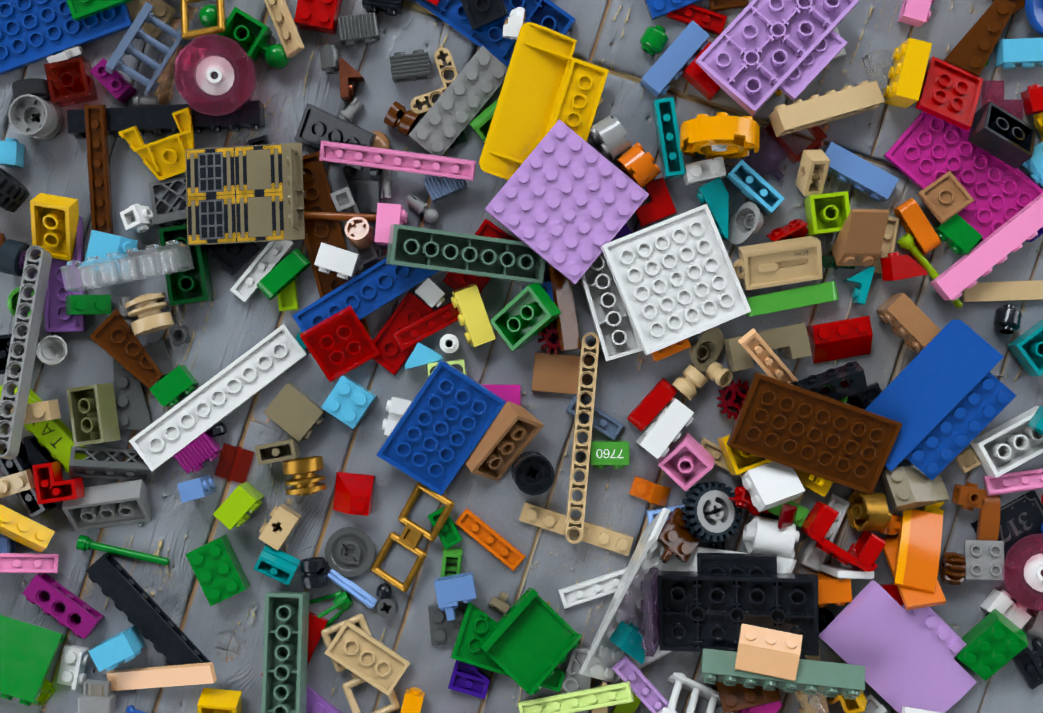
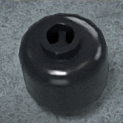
(1007, 319)

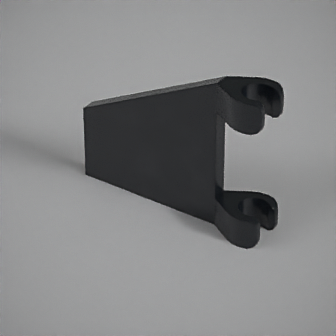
(365, 192)

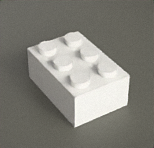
(665, 428)

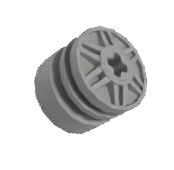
(35, 117)

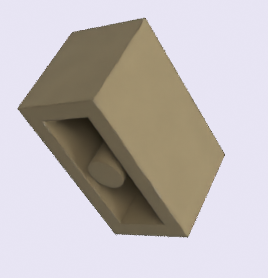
(277, 451)

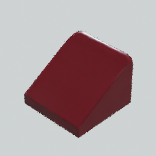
(786, 515)

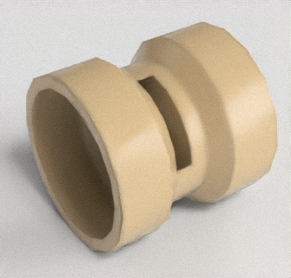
(719, 374)

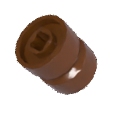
(408, 118)

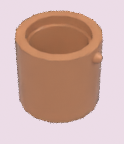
(359, 232)

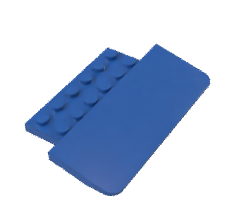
(943, 399)

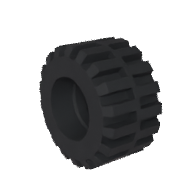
(11, 192)

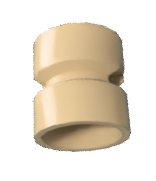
(690, 382)

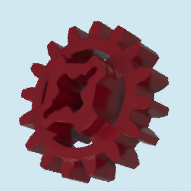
(734, 391)

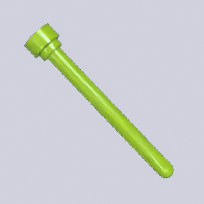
(907, 242)

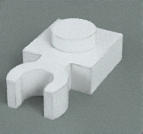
(66, 54)

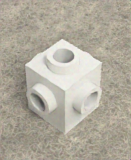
(137, 218)

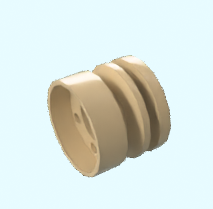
(149, 314)

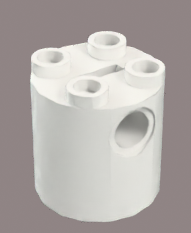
(764, 537)

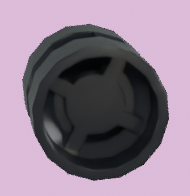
(313, 572)

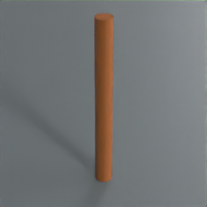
(338, 216)

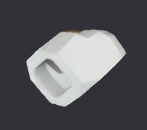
(513, 23)

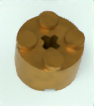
(868, 511)

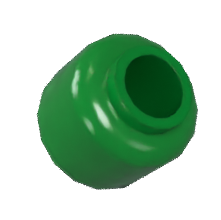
(654, 40)

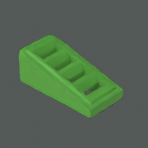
(451, 555)

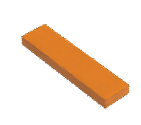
(490, 539)

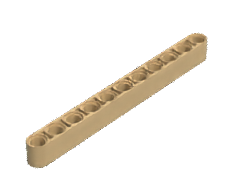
(585, 447)

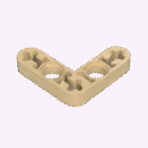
(429, 95)

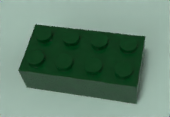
(190, 285)

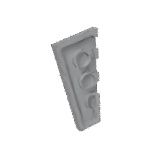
(573, 680)

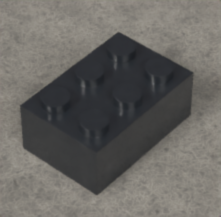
(1002, 135)

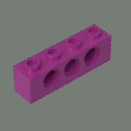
(73, 605)

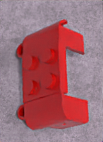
(861, 553)

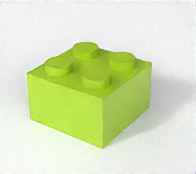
(826, 212)
(238, 505)

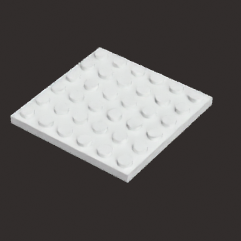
(675, 279)

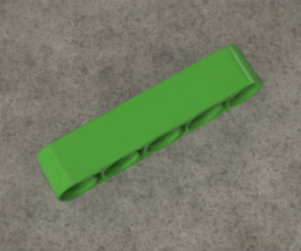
(792, 298)

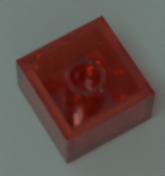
(70, 82)

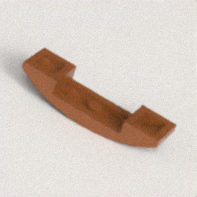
(989, 518)

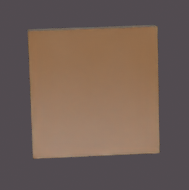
(945, 197)

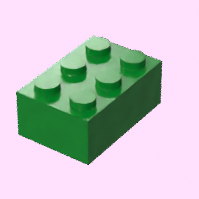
(525, 316)
(218, 570)
(992, 644)

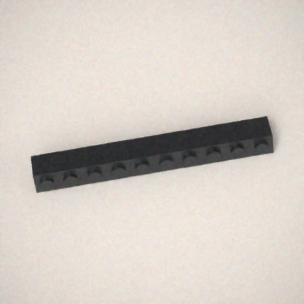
(160, 119)

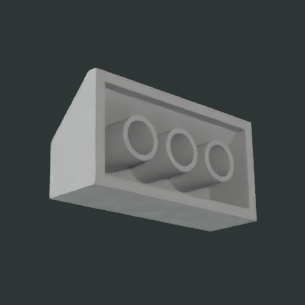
(109, 505)

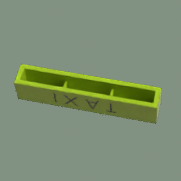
(53, 435)

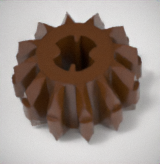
(953, 568)

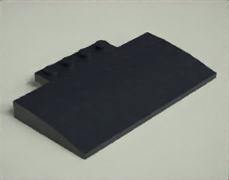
(730, 591)

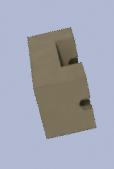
(791, 338)

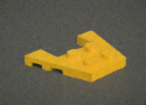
(166, 155)

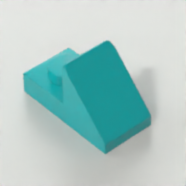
(863, 281)

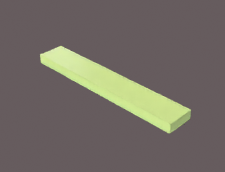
(580, 700)

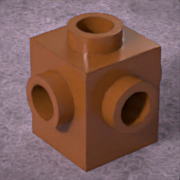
(968, 496)

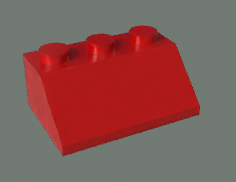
(840, 339)

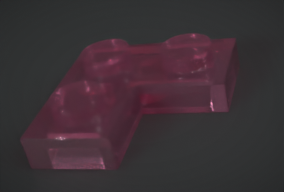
(994, 91)

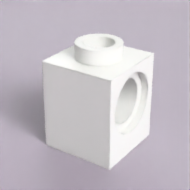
(431, 293)

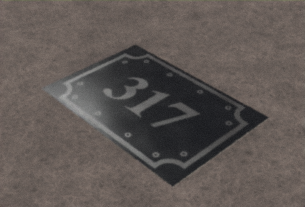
(1019, 519)

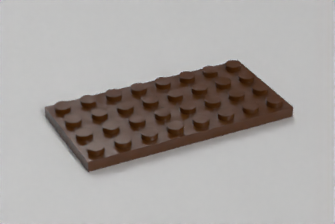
(814, 433)

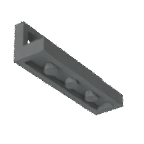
(110, 467)

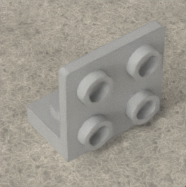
(984, 559)

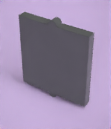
(160, 355)

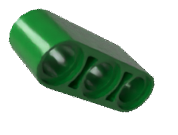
(283, 274)

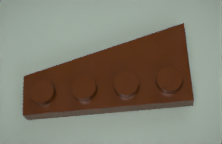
(120, 343)

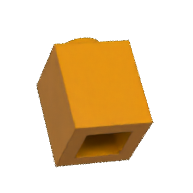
(412, 700)

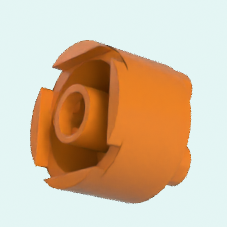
(638, 165)

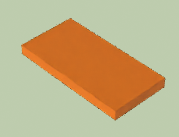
(911, 598)

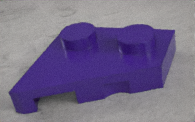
(469, 680)

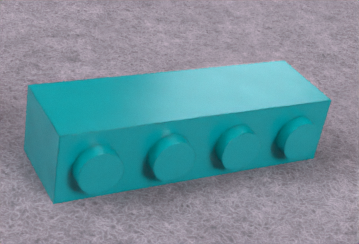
(668, 138)

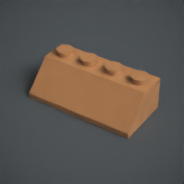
(503, 441)

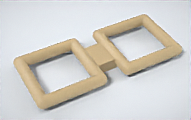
(325, 633)

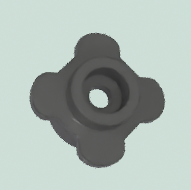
(177, 341)

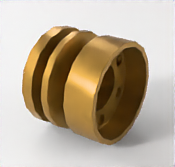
(304, 475)

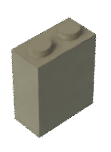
(295, 412)

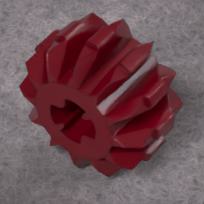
(547, 343)

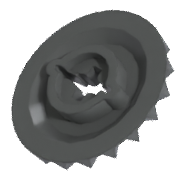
(336, 552)

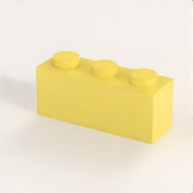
(472, 315)

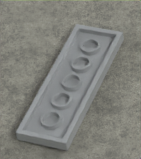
(459, 103)

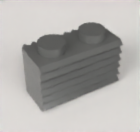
(358, 29)
(410, 66)

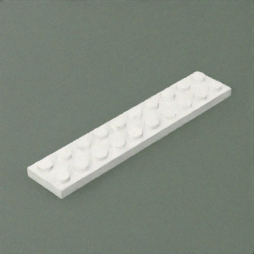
(218, 397)

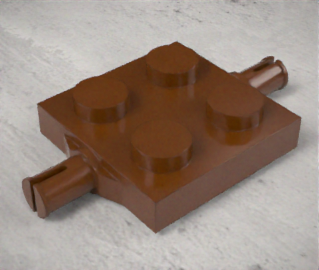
(676, 538)

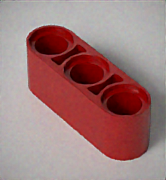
(652, 404)

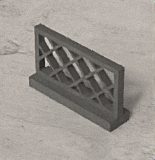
(169, 218)

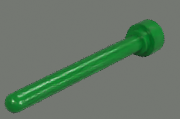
(85, 543)

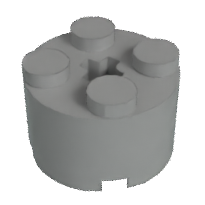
(610, 136)

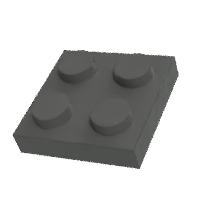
(442, 630)

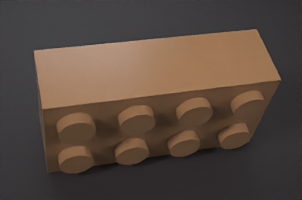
(907, 321)

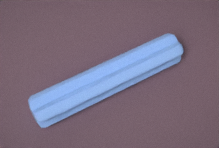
(352, 589)

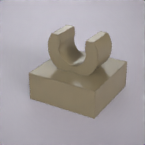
(499, 603)

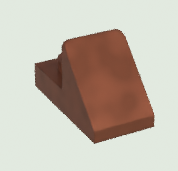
(347, 75)

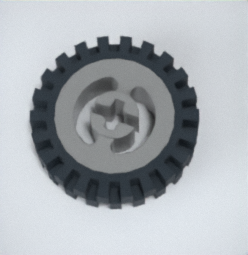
(717, 525)

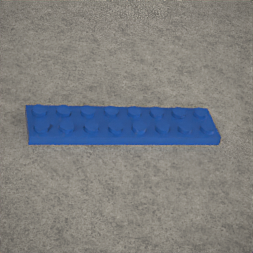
(364, 293)

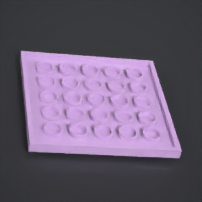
(566, 201)

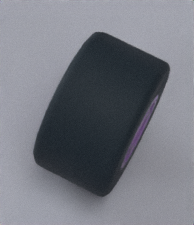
(13, 257)

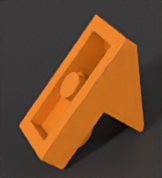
(649, 491)

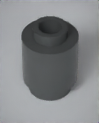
(329, 58)

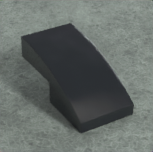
(866, 397)

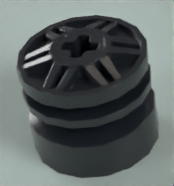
(542, 477)

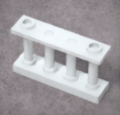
(681, 681)

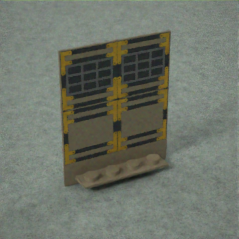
(245, 194)

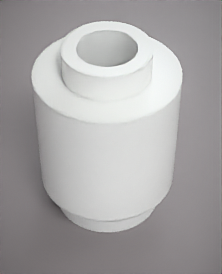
(456, 343)

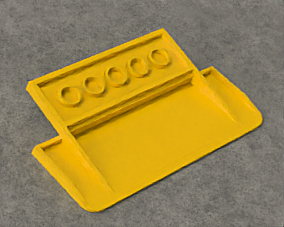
(538, 91)

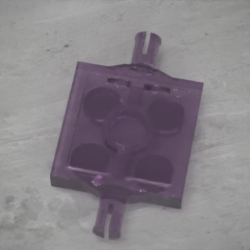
(768, 156)

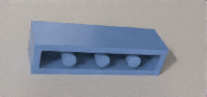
(673, 60)
(859, 173)

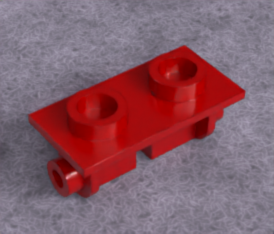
(795, 229)
(743, 500)

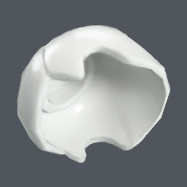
(51, 350)

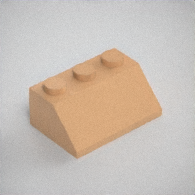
(768, 652)

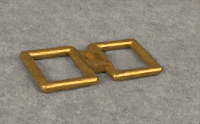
(186, 34)
(412, 537)

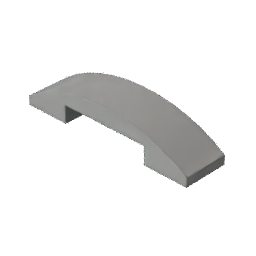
(345, 203)

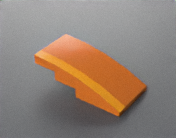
(918, 550)

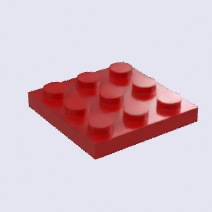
(949, 93)
(340, 343)

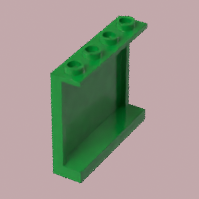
(530, 641)
(25, 658)

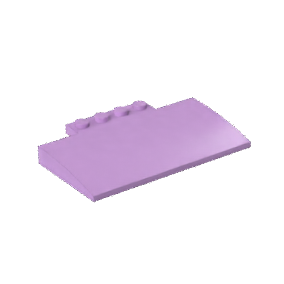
(775, 48)
(903, 651)

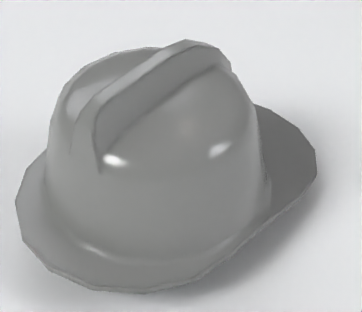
(745, 222)

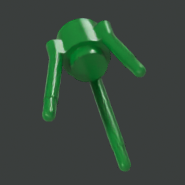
(342, 601)

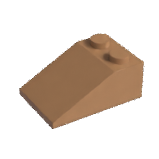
(860, 238)

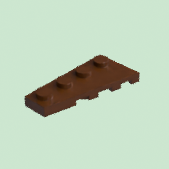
(981, 39)

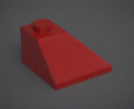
(353, 493)

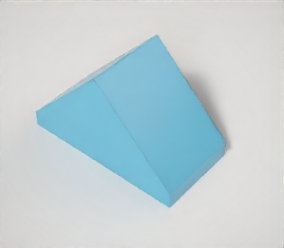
(422, 355)

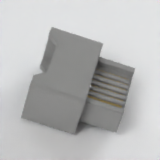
(96, 697)

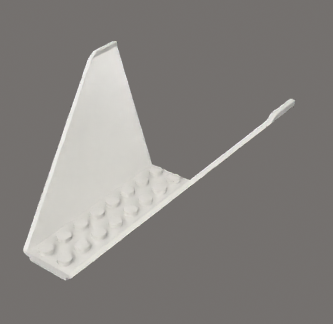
(628, 597)

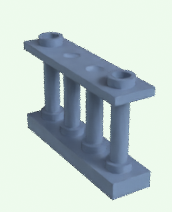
(126, 47)

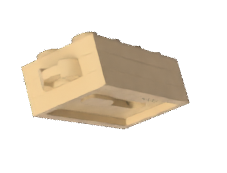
(779, 262)

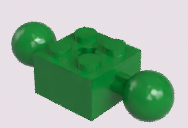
(257, 34)

